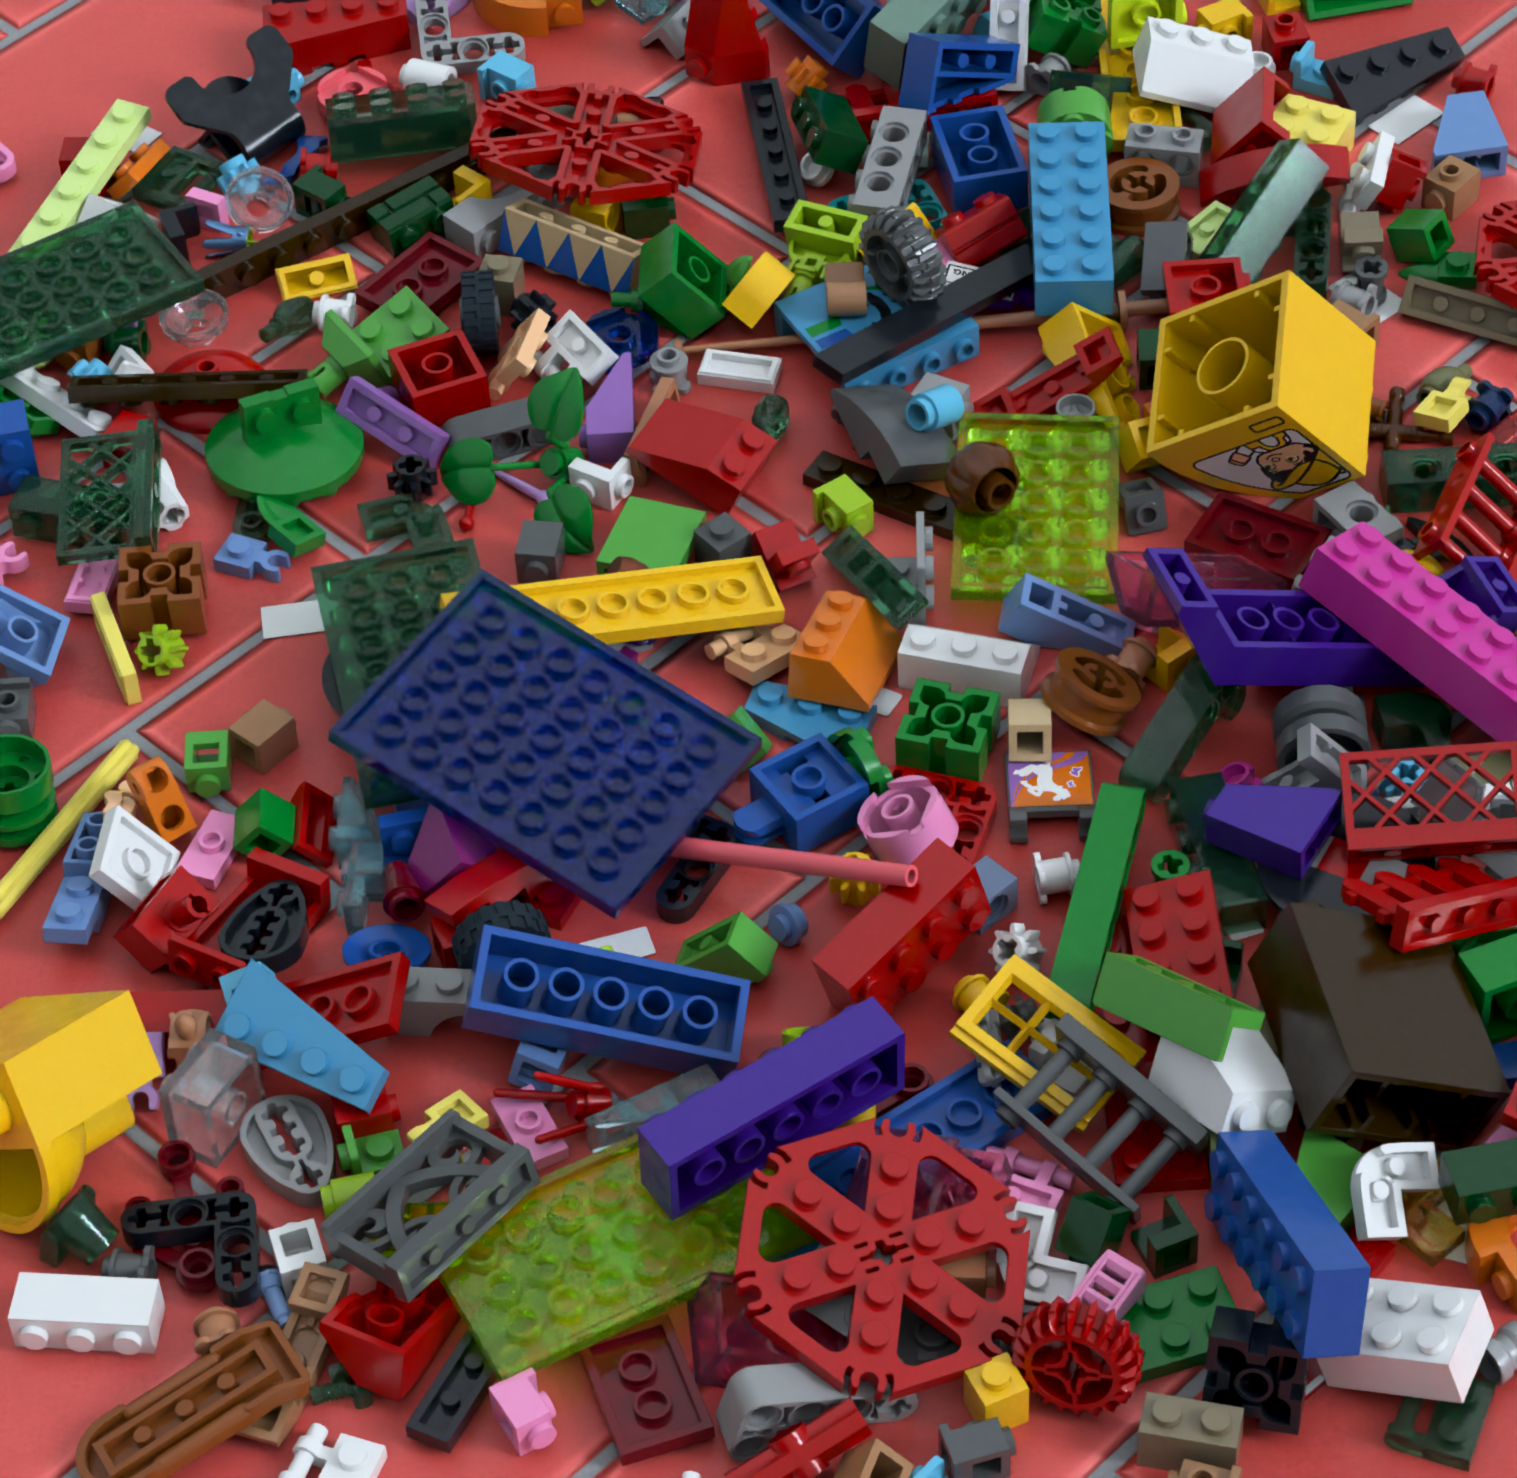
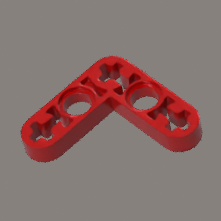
(965, 811)

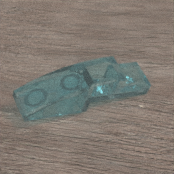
(358, 854)

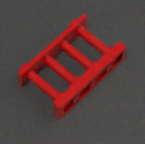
(1449, 513)

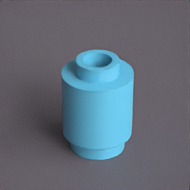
(934, 408)

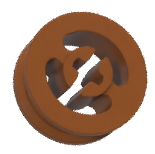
(1141, 193)
(1090, 691)

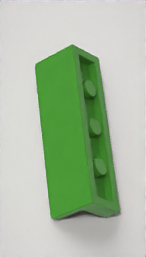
(1172, 1004)

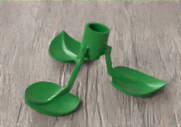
(553, 406)

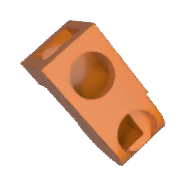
(160, 799)

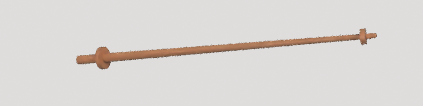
(1121, 310)

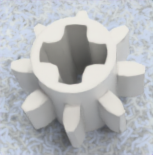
(1018, 942)

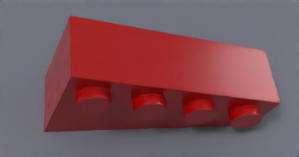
(340, 30)

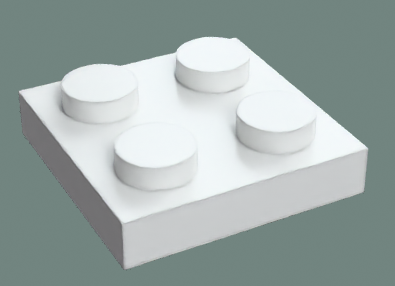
(130, 857)

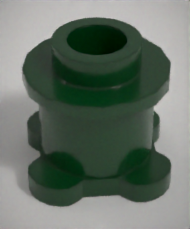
(131, 337)

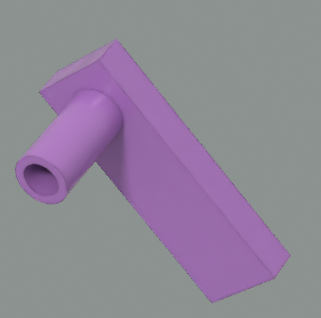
(390, 421)

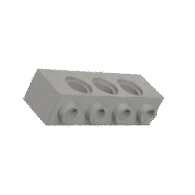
(890, 160)

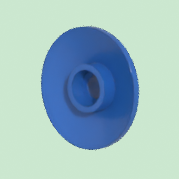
(385, 940)

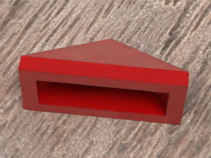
(312, 823)

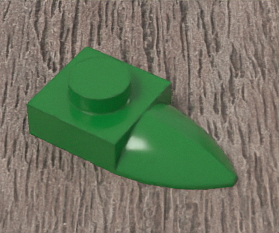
(1451, 269)
(290, 527)

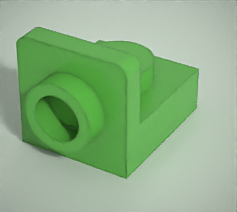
(368, 1152)

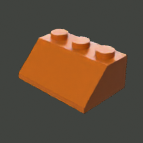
(843, 653)

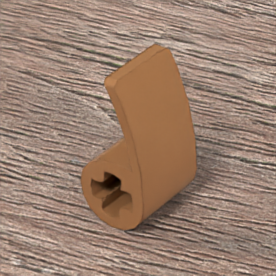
(845, 289)

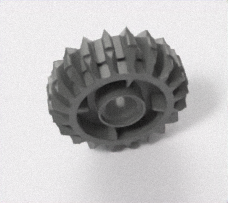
(902, 256)

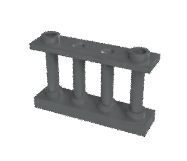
(1108, 1074)

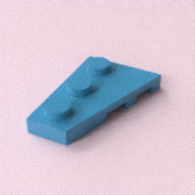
(800, 718)

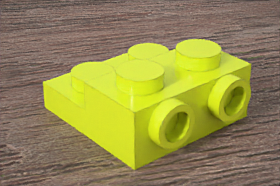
(1128, 17)

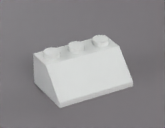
(1190, 64)
(966, 661)

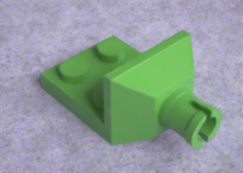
(365, 347)

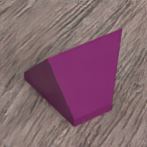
(444, 850)

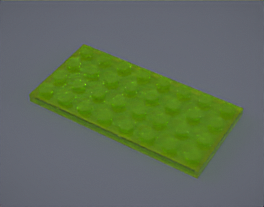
(594, 1259)

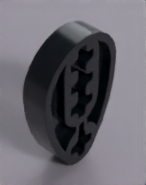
(272, 909)

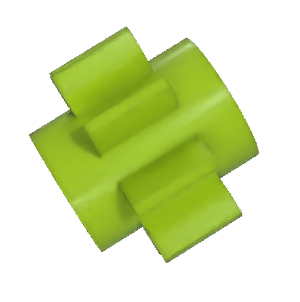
(161, 649)

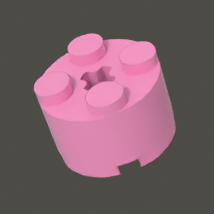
(906, 820)

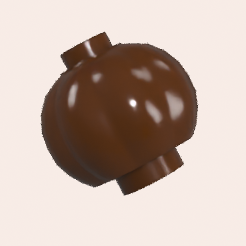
(983, 473)

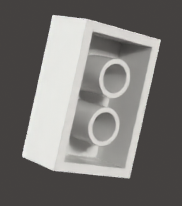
(1416, 1342)

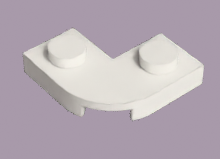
(1379, 1183)
(1045, 1274)

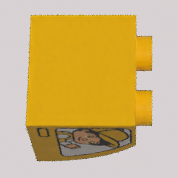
(1263, 392)

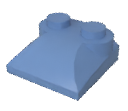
(29, 636)

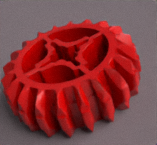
(1078, 1356)

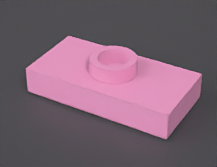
(89, 580)
(211, 849)
(523, 1122)

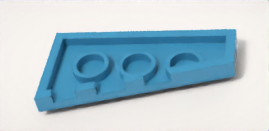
(300, 1041)

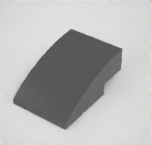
(881, 433)

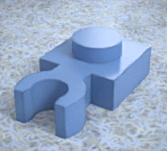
(247, 556)

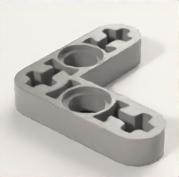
(446, 46)

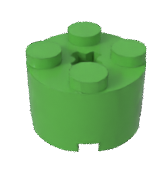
(1077, 106)

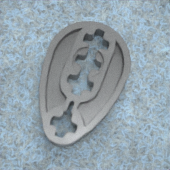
(267, 1151)

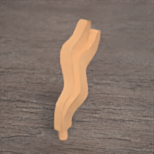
(123, 798)

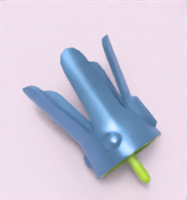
(241, 238)

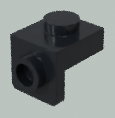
(179, 224)

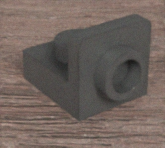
(1143, 506)

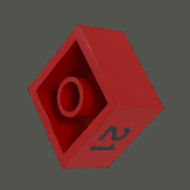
(439, 377)

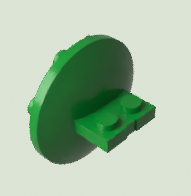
(284, 446)

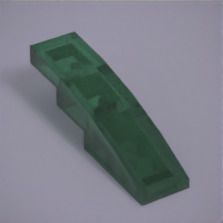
(875, 577)

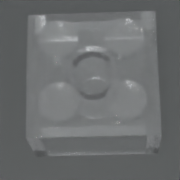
(212, 1095)

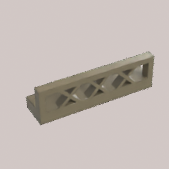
(1459, 309)

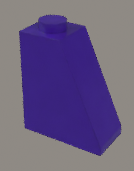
(1273, 824)

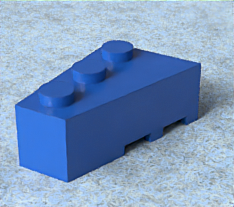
(953, 66)

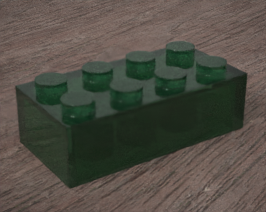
(400, 120)

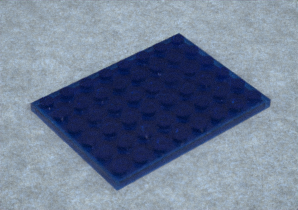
(546, 742)

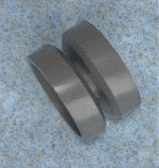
(1330, 709)

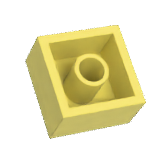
(1316, 121)

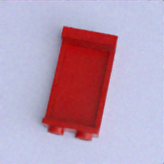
(200, 953)

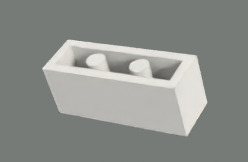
(86, 1313)

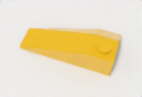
(1074, 325)

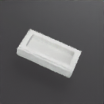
(739, 371)

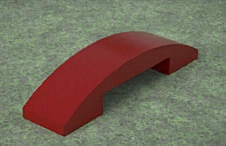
(1233, 174)
(1094, 362)

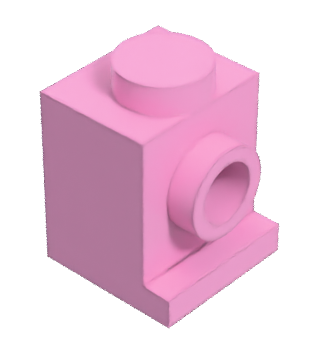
(523, 1412)

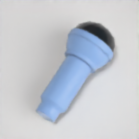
(272, 1293)

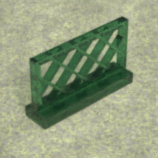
(142, 486)

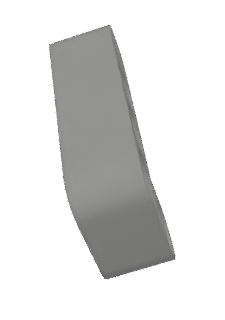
(777, 1396)

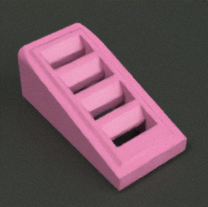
(1117, 1278)

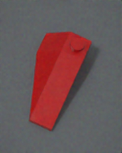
(725, 43)
(386, 1339)

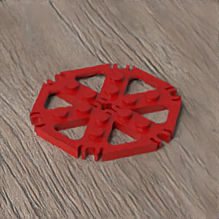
(560, 141)
(878, 1288)

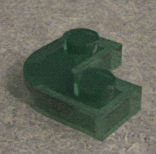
(400, 515)

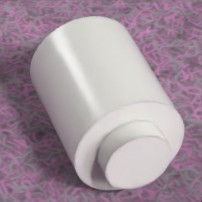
(425, 72)

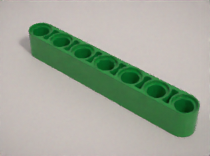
(1098, 891)

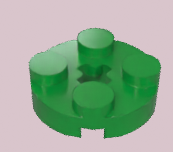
(858, 750)

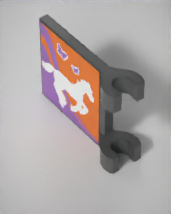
(1049, 791)

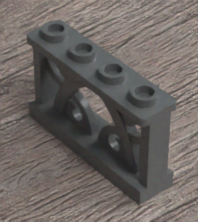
(430, 1242)

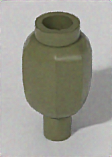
(1440, 379)

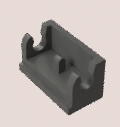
(1163, 243)

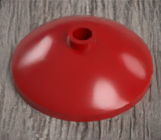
(196, 417)

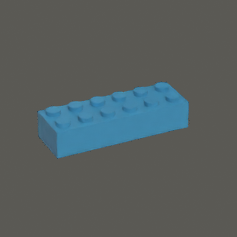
(1070, 217)

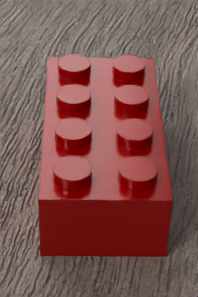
(904, 932)

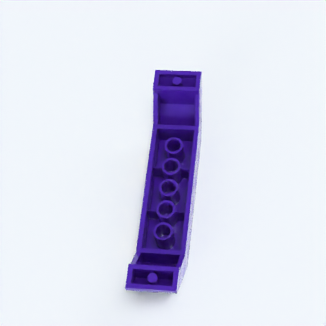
(1293, 637)

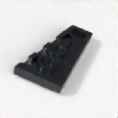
(1382, 74)

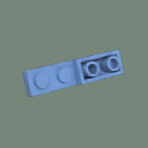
(80, 901)

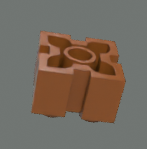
(162, 589)

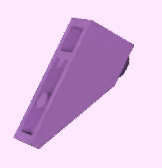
(610, 415)

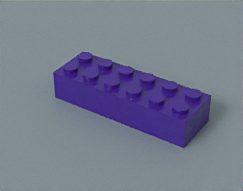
(777, 1100)

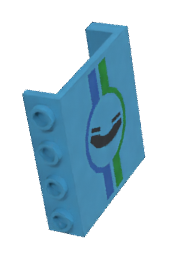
(807, 317)

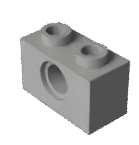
(1350, 505)

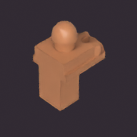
(186, 1029)

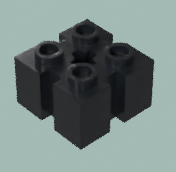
(1255, 1370)

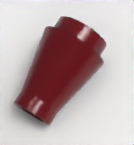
(402, 893)

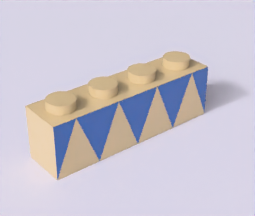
(570, 247)

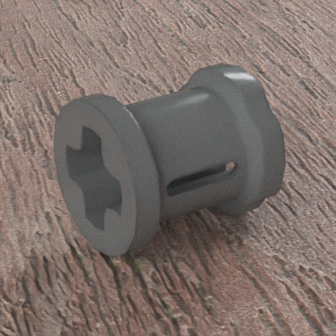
(1374, 271)

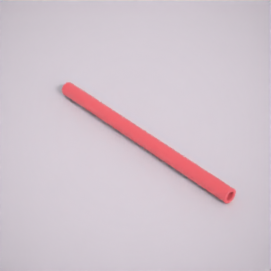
(797, 862)

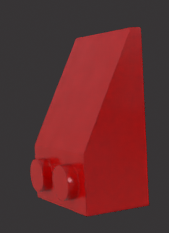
(703, 452)

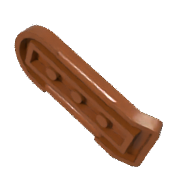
(195, 1407)

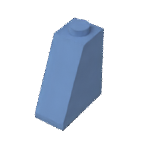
(1471, 134)

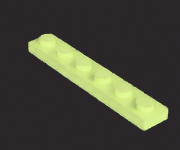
(88, 171)

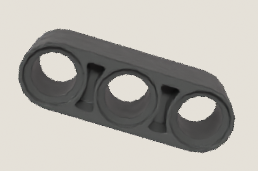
(502, 426)

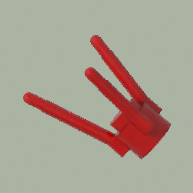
(580, 1103)

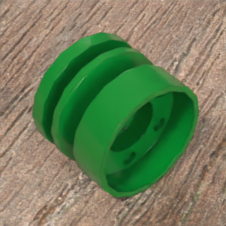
(25, 790)

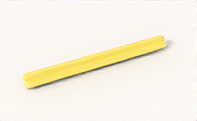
(65, 823)

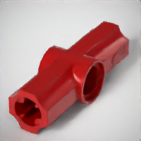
(807, 1447)

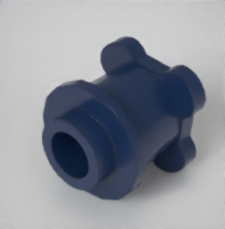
(1488, 407)

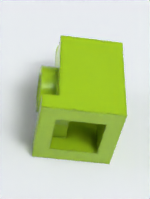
(842, 505)

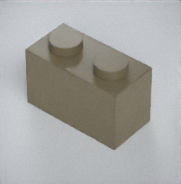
(1188, 1429)

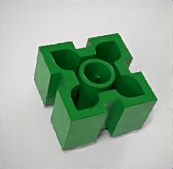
(1068, 28)
(948, 730)

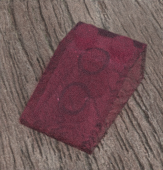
(726, 1340)

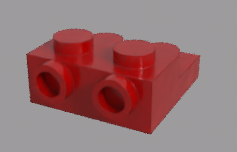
(1200, 280)

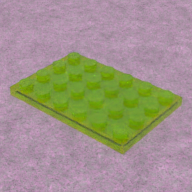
(1059, 514)

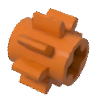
(806, 72)

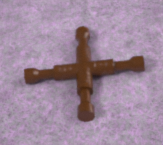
(1395, 432)

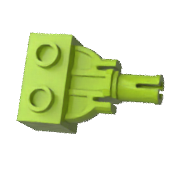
(817, 237)

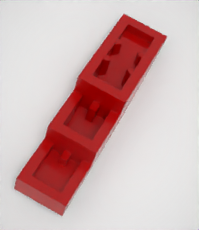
(484, 883)

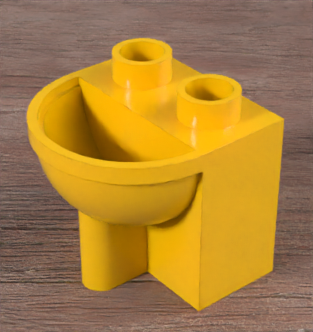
(63, 1093)

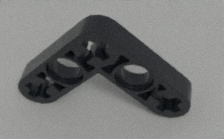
(695, 889)
(223, 1231)

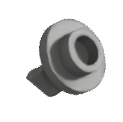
(1024, 1010)

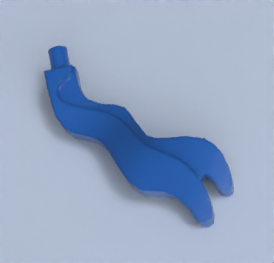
(313, 144)

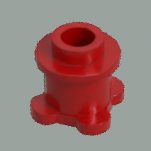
(1474, 79)
(309, 160)

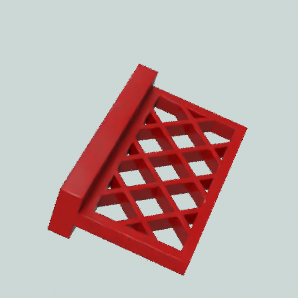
(1428, 838)

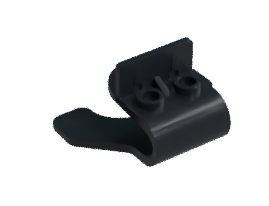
(241, 114)

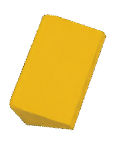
(317, 277)

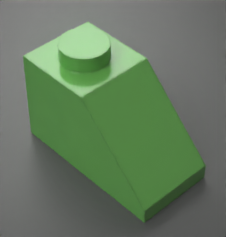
(731, 948)

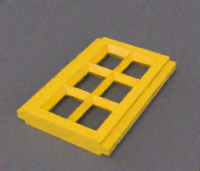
(1051, 999)

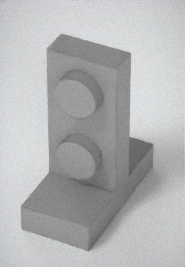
(1316, 763)

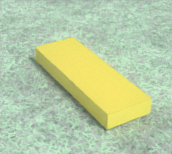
(115, 648)

